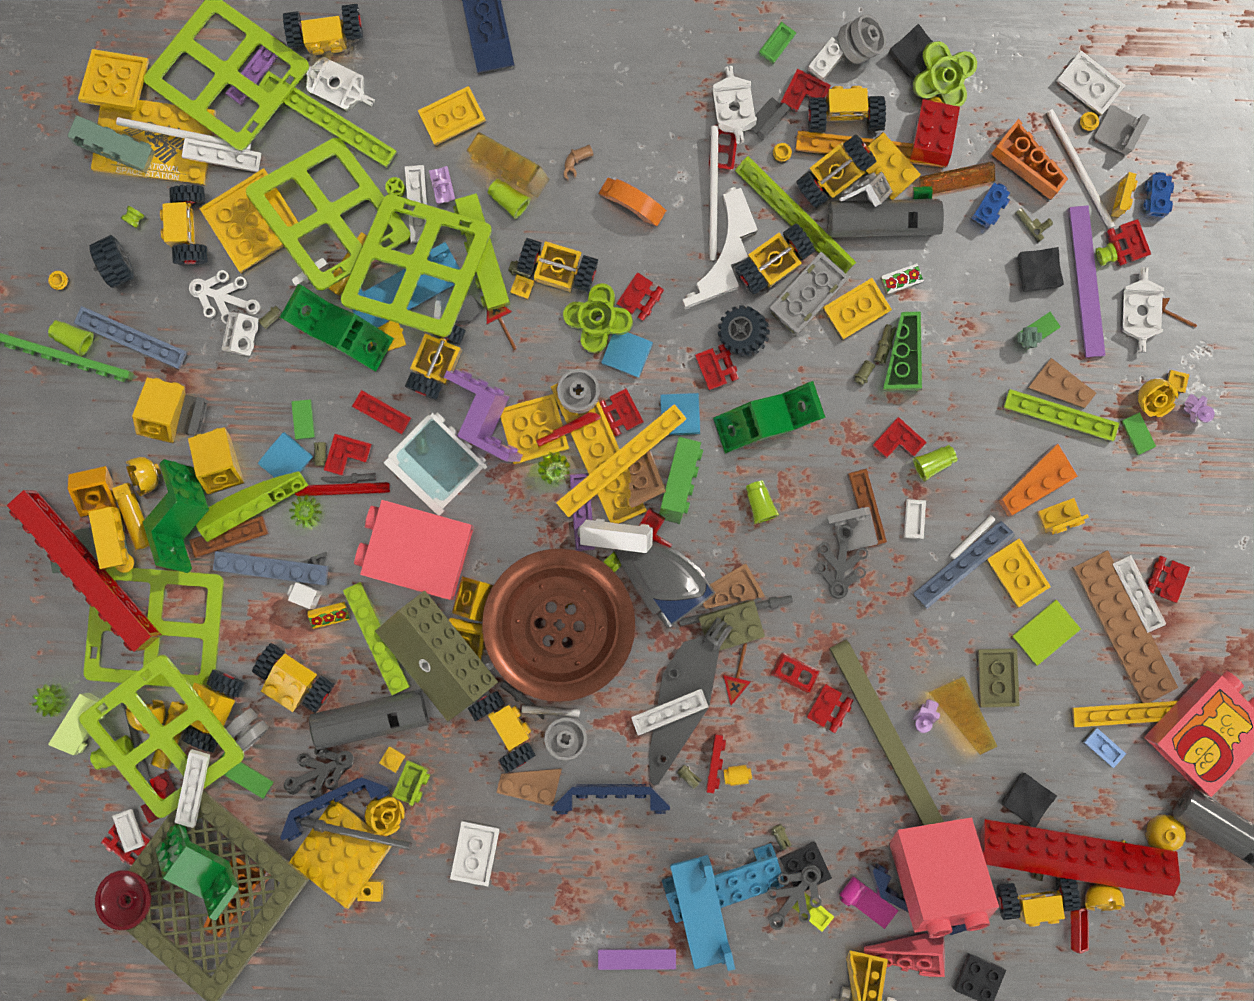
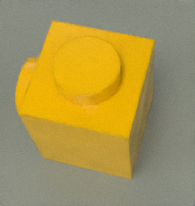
(372, 891)

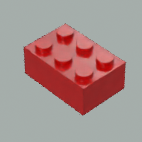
(935, 133)

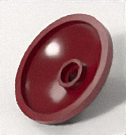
(112, 900)

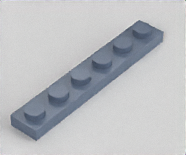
(130, 337)
(964, 564)
(270, 568)

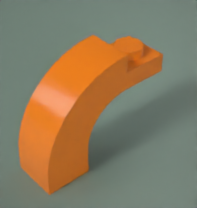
(634, 200)

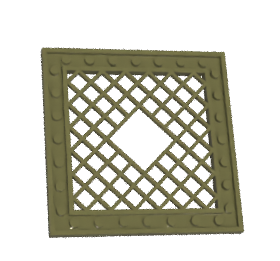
(291, 883)

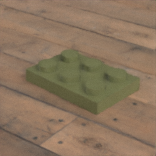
(742, 618)
(998, 677)

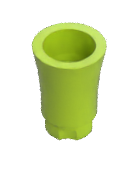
(509, 198)
(71, 337)
(934, 462)
(761, 502)
(101, 760)

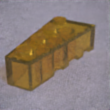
(508, 164)
(963, 710)

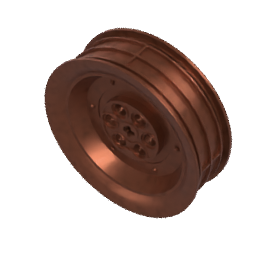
(518, 645)

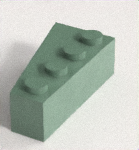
(110, 144)

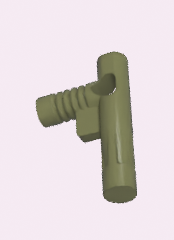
(1035, 224)

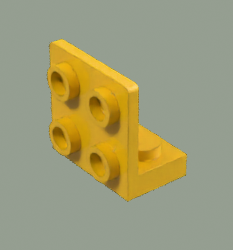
(1061, 515)

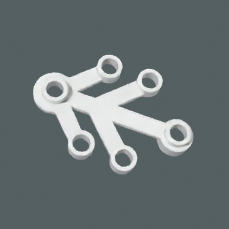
(222, 295)

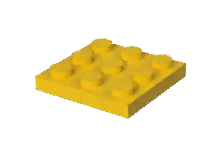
(113, 80)
(532, 421)

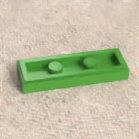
(250, 779)

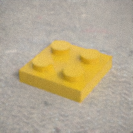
(1122, 199)

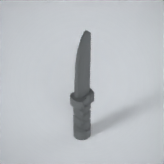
(354, 478)
(518, 695)

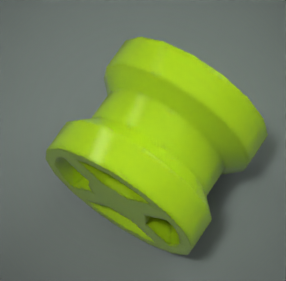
(395, 184)
(132, 217)
(1106, 254)
(613, 562)

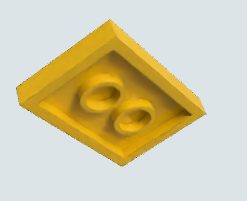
(451, 115)
(893, 164)
(857, 308)
(1018, 573)

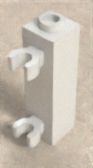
(615, 535)

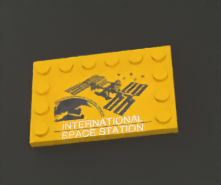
(167, 160)

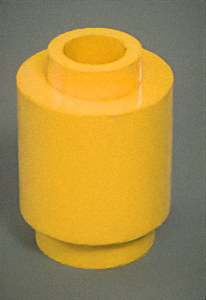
(737, 775)

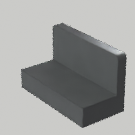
(769, 117)
(192, 415)

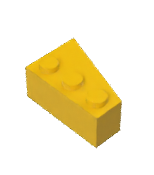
(108, 537)
(866, 976)

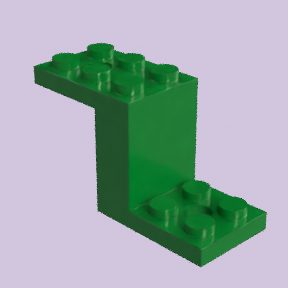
(336, 327)
(769, 417)
(175, 516)
(196, 870)

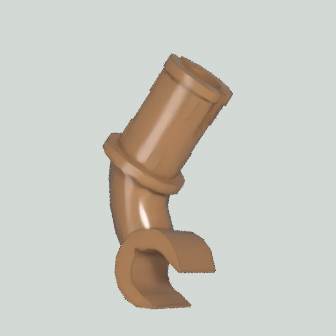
(574, 157)

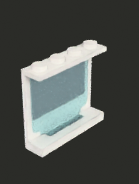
(434, 462)

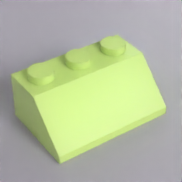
(71, 734)

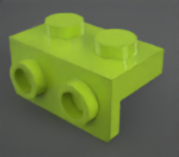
(410, 783)

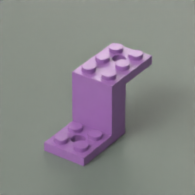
(483, 415)

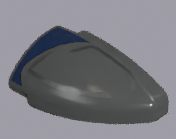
(666, 581)

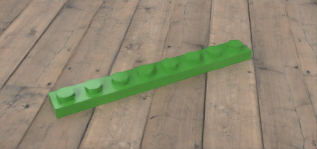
(66, 358)

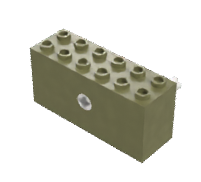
(437, 656)

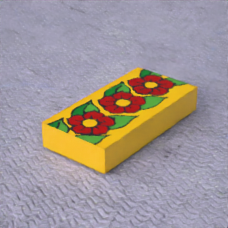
(328, 615)

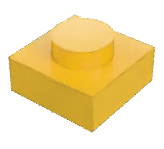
(522, 287)
(1178, 380)
(392, 759)

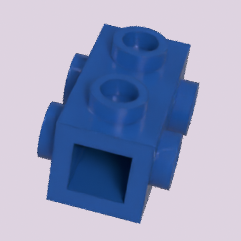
(1159, 190)
(991, 204)

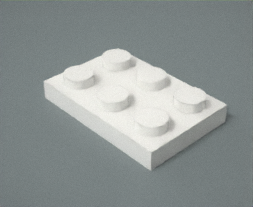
(1090, 83)
(475, 853)

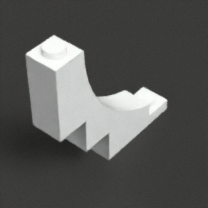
(721, 277)

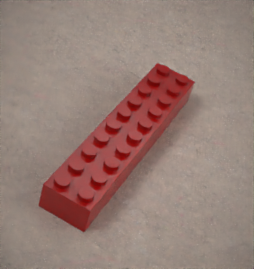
(83, 570)
(1080, 857)

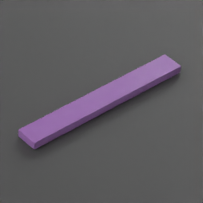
(1086, 281)

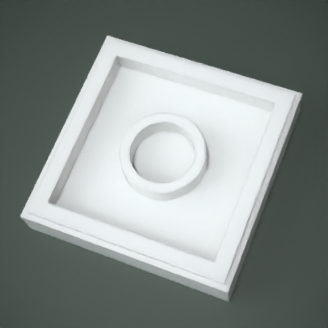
(303, 280)

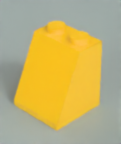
(159, 409)
(215, 460)

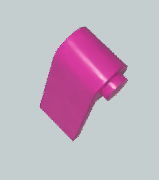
(868, 902)

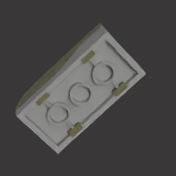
(808, 294)

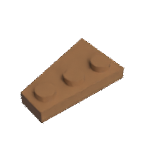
(1061, 384)
(645, 480)
(734, 588)
(533, 786)

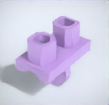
(442, 185)
(1199, 408)
(926, 716)

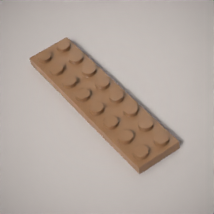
(1124, 628)

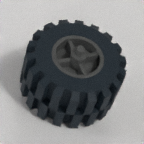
(111, 261)
(743, 331)

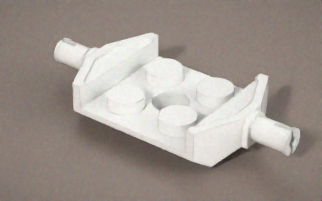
(734, 92)
(346, 94)
(1142, 294)

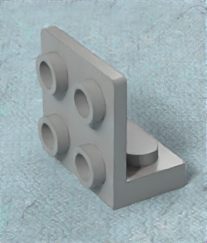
(1120, 130)
(875, 186)
(862, 525)

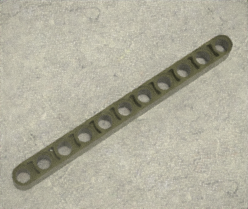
(885, 733)

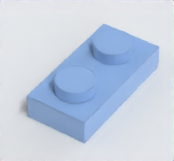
(1104, 747)

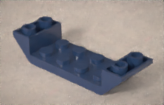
(488, 34)
(374, 786)
(565, 802)
(881, 880)

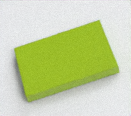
(1046, 632)

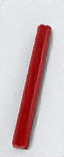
(340, 489)

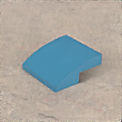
(627, 353)
(689, 406)
(285, 457)

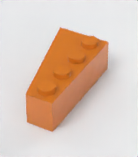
(1029, 161)
(1041, 479)
(243, 889)

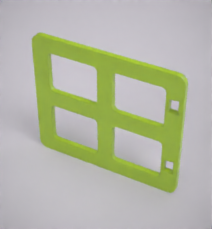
(226, 72)
(327, 211)
(416, 265)
(158, 580)
(160, 735)

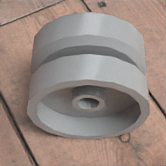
(862, 38)
(581, 380)
(244, 732)
(561, 749)

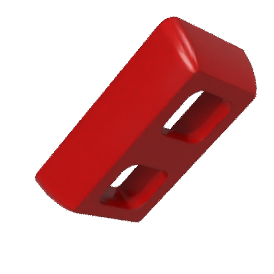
(728, 149)
(793, 678)
(1080, 930)

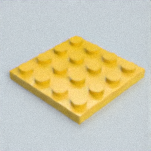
(241, 226)
(336, 861)

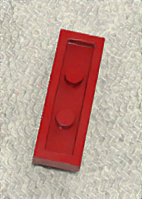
(381, 412)
(715, 763)

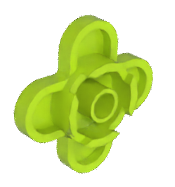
(956, 67)
(583, 316)

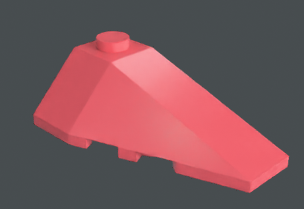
(913, 953)

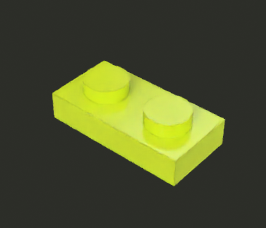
(818, 915)

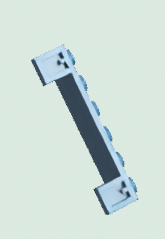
(426, 287)
(737, 883)
(701, 913)

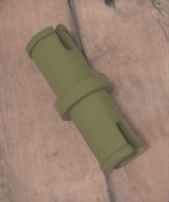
(885, 344)

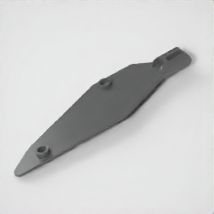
(688, 671)

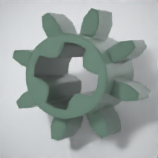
(1029, 337)

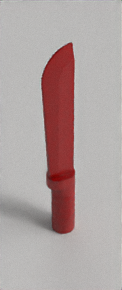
(568, 428)

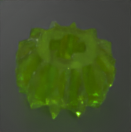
(551, 461)
(299, 509)
(41, 700)

